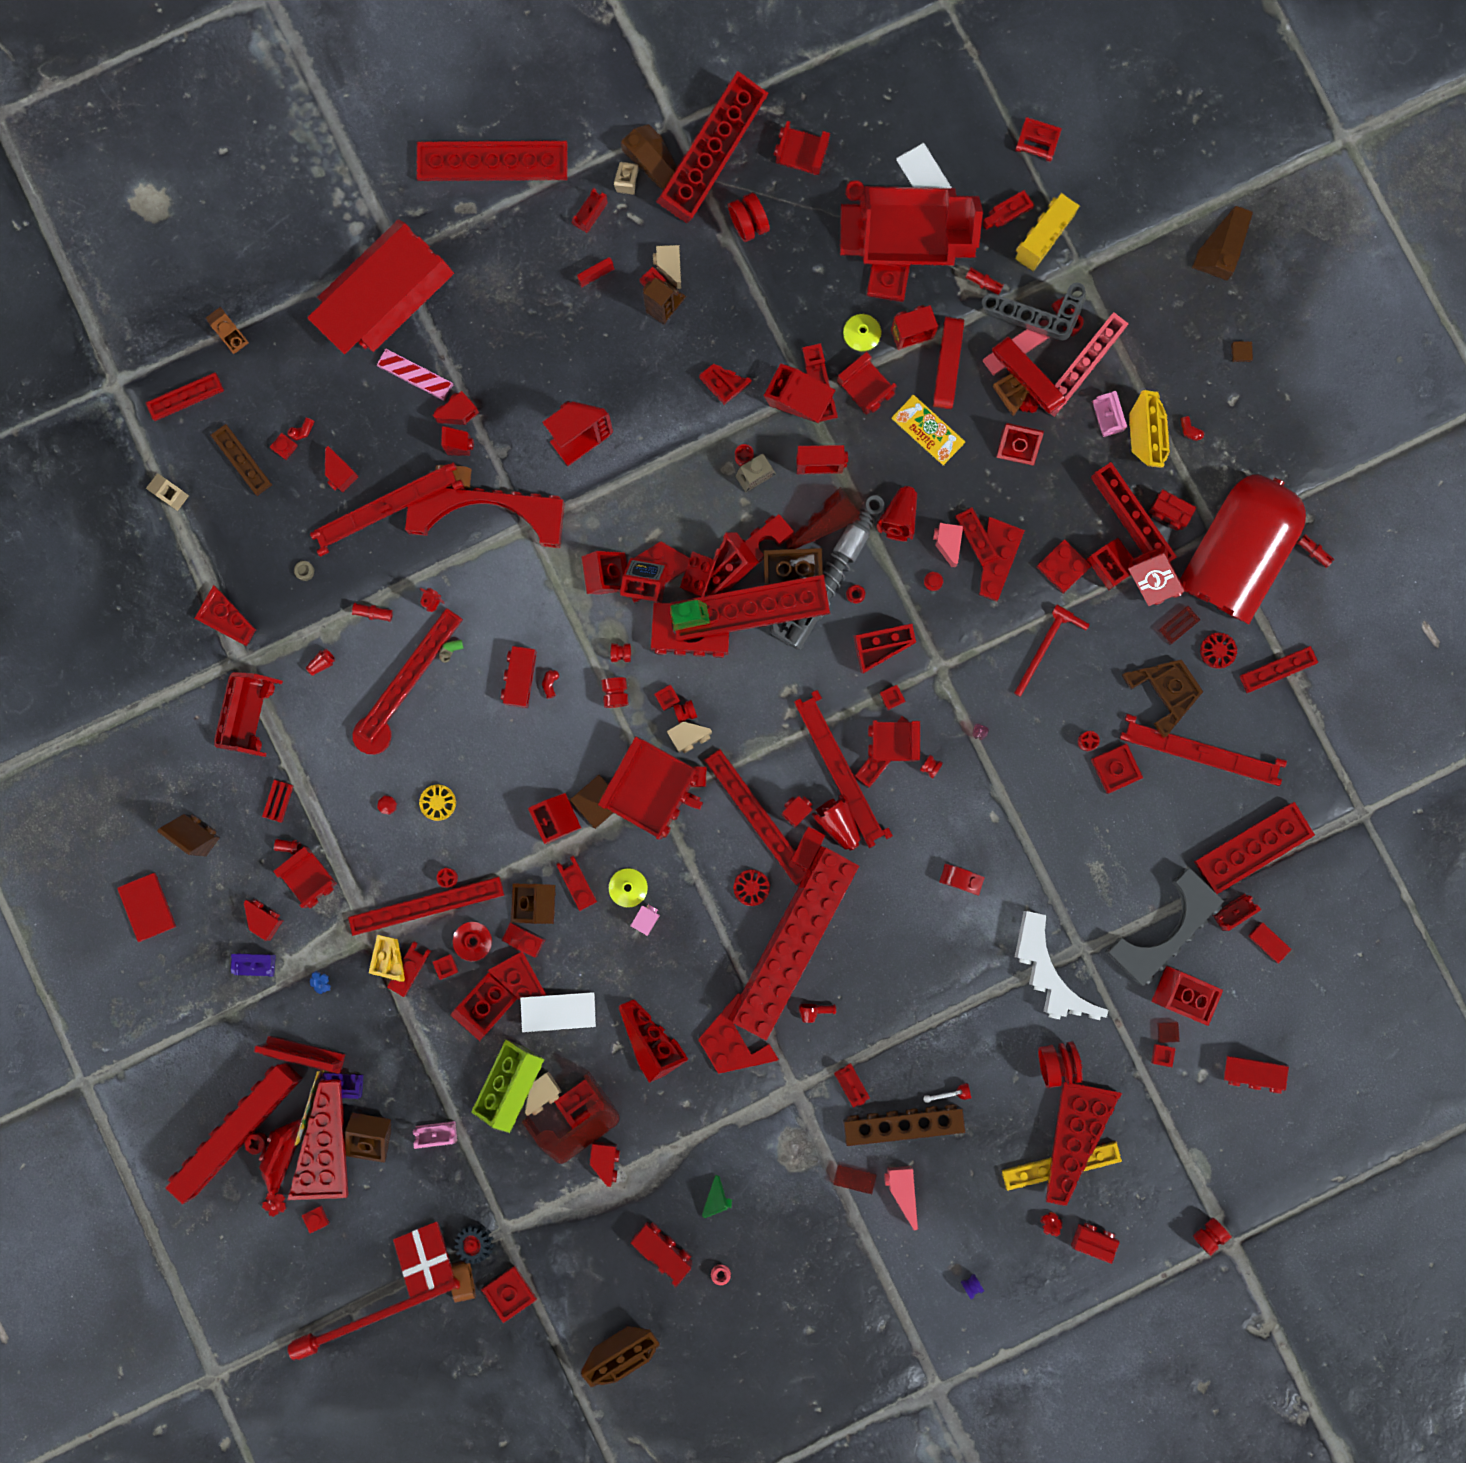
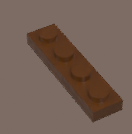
(241, 459)

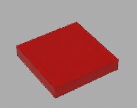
(888, 281)
(1116, 768)
(509, 1294)

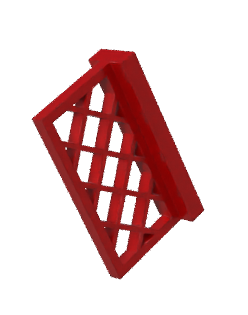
(302, 1054)

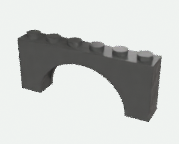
(1197, 905)

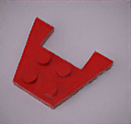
(726, 1046)

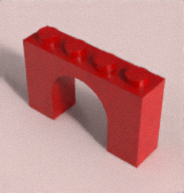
(664, 639)

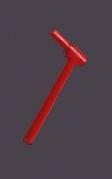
(1060, 615)

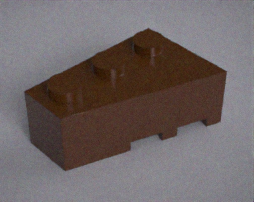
(661, 299)

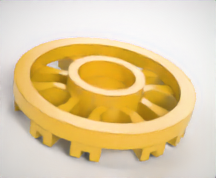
(437, 802)

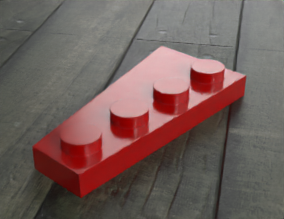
(1006, 543)

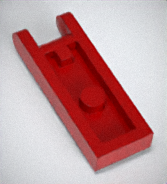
(577, 884)
(412, 965)

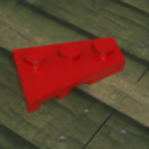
(224, 617)

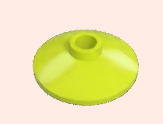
(858, 340)
(635, 895)

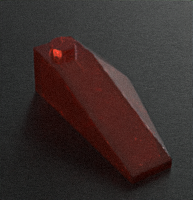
(836, 514)

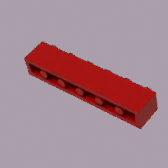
(1129, 510)

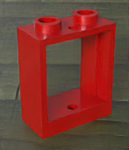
(821, 459)

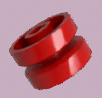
(748, 217)

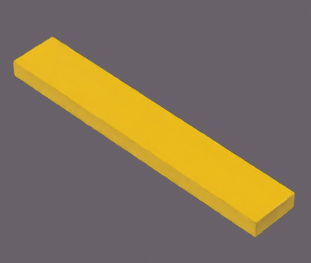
(1039, 1170)

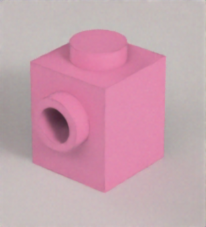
(645, 919)

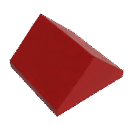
(1019, 444)

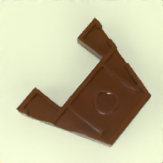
(1173, 685)

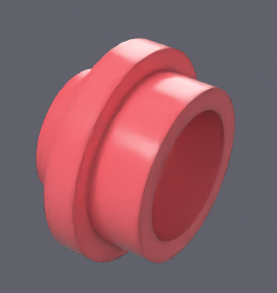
(720, 1281)

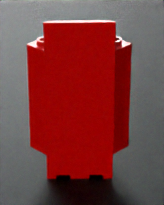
(911, 226)

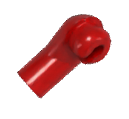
(548, 681)

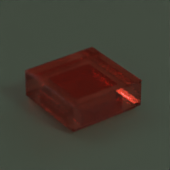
(1168, 1032)

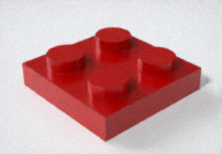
(1064, 566)

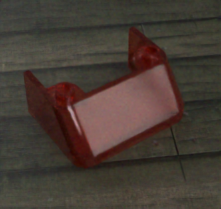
(602, 1119)

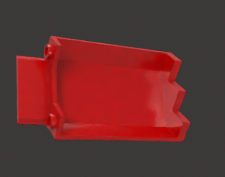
(380, 290)

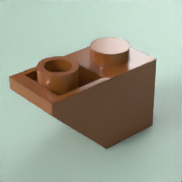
(227, 330)

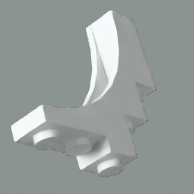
(1032, 947)

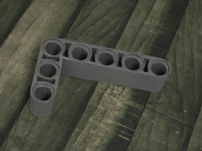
(1038, 315)

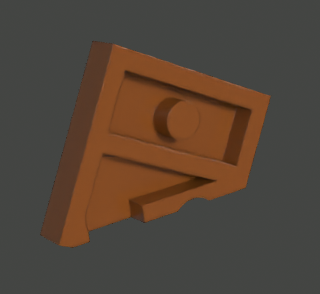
(1011, 393)

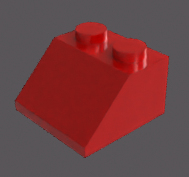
(604, 571)

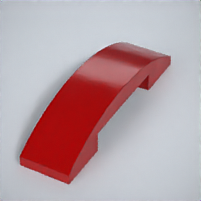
(816, 368)

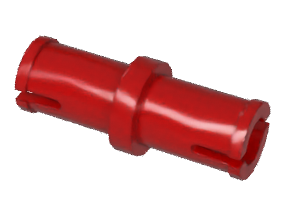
(984, 281)
(1315, 550)
(372, 612)

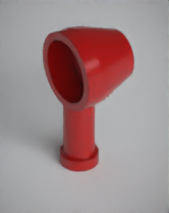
(809, 1011)

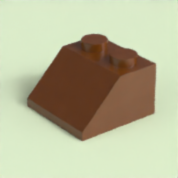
(533, 903)
(368, 1137)

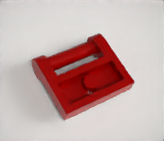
(1039, 133)
(573, 1100)

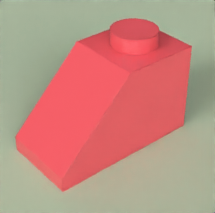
(948, 541)

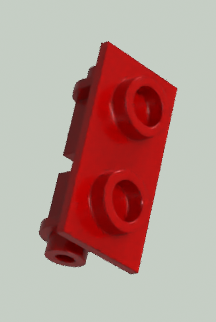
(430, 599)
(852, 1085)

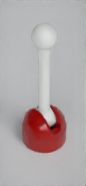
(962, 1092)

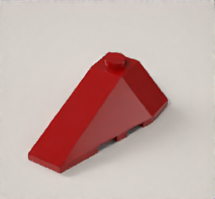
(652, 1047)

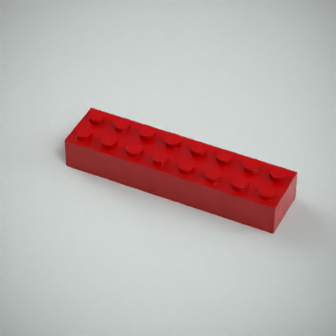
(712, 147)
(233, 1133)

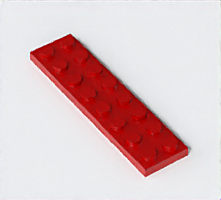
(492, 160)
(760, 607)

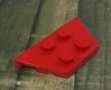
(665, 554)

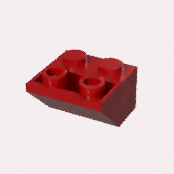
(1111, 563)
(554, 818)

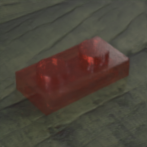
(854, 1179)

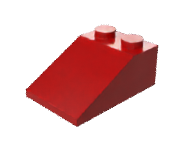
(1187, 995)
(484, 1006)

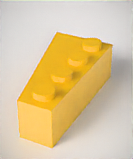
(1046, 232)

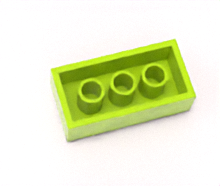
(507, 1086)

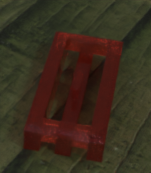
(1166, 635)

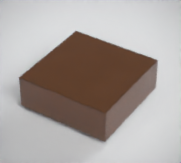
(1242, 351)

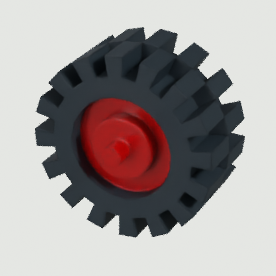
(474, 1244)

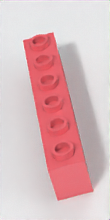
(1090, 357)

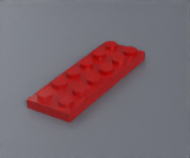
(1254, 848)

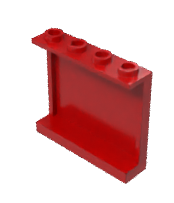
(649, 788)

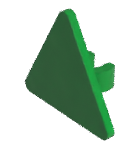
(716, 1199)

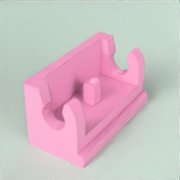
(1109, 414)
(435, 1134)

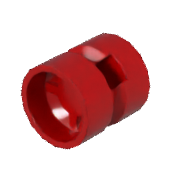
(614, 692)
(1212, 1236)

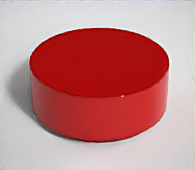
(854, 190)

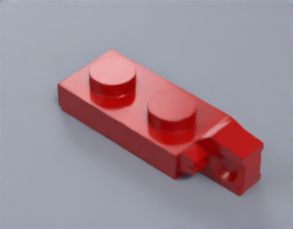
(1008, 210)

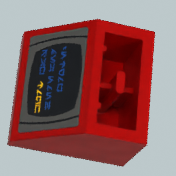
(644, 580)

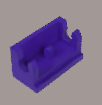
(253, 964)
(350, 1084)

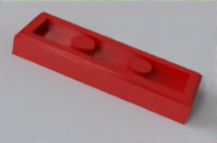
(977, 536)

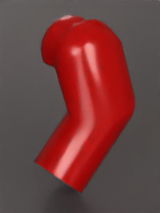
(1190, 431)
(302, 432)

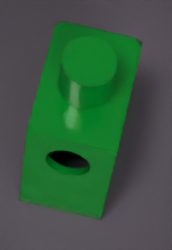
(689, 614)

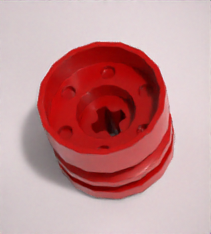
(1064, 1063)

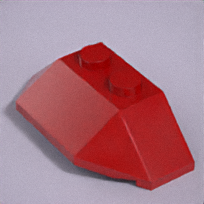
(278, 1155)

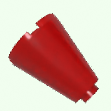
(900, 515)
(838, 822)

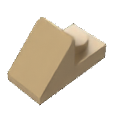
(626, 178)

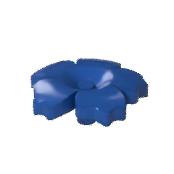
(319, 982)

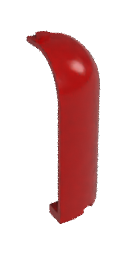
(1246, 546)

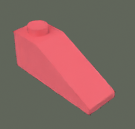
(902, 1187)

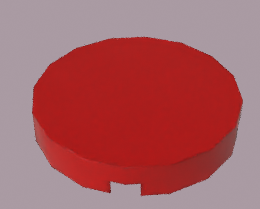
(378, 746)

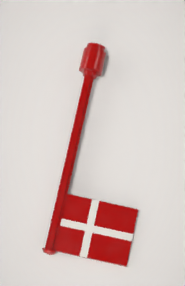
(426, 1275)

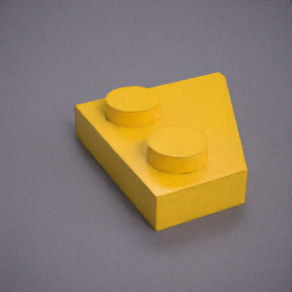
(387, 959)

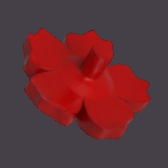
(1029, 404)
(274, 1204)
(1051, 1223)

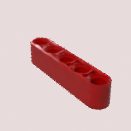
(948, 363)
(1028, 375)

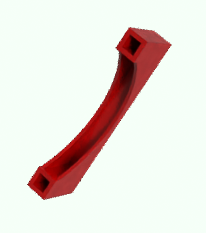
(541, 513)

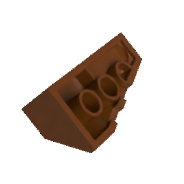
(651, 154)
(1223, 248)

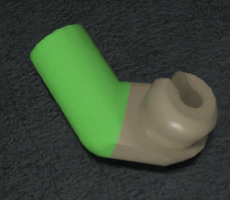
(448, 648)

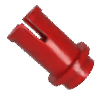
(287, 846)

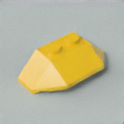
(1149, 429)

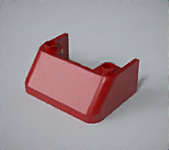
(577, 429)
(242, 712)

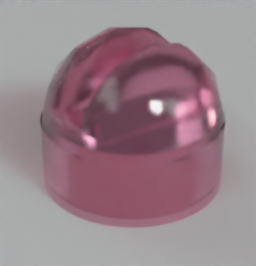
(980, 731)

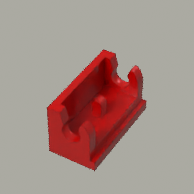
(590, 211)
(1236, 912)

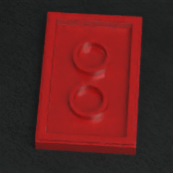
(146, 907)

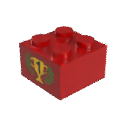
(914, 327)

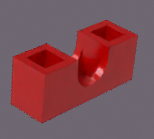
(775, 530)

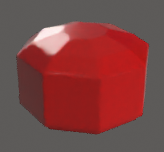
(387, 805)

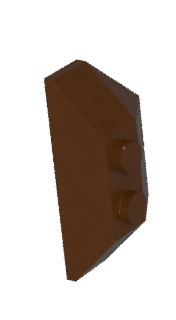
(619, 1356)

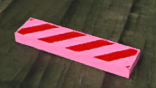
(415, 374)

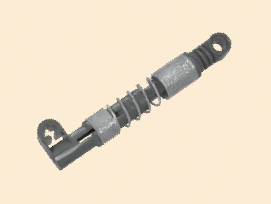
(846, 552)

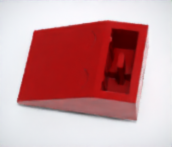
(798, 393)

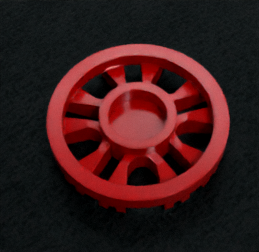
(1218, 650)
(751, 887)

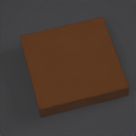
(587, 802)

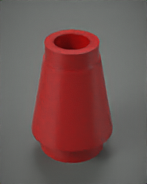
(320, 662)

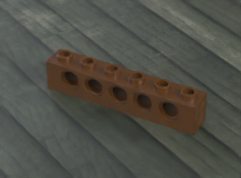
(954, 1125)

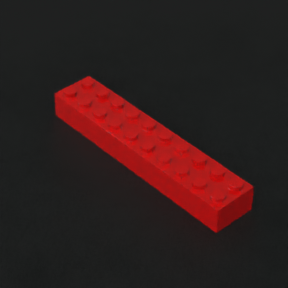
(793, 943)

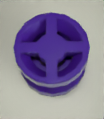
(972, 1286)

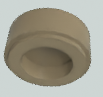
(304, 570)

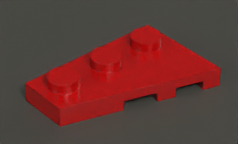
(518, 977)

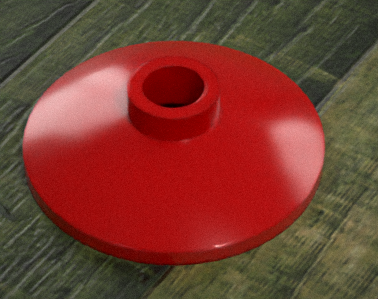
(462, 944)

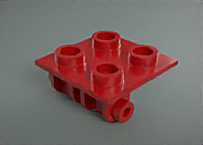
(698, 574)

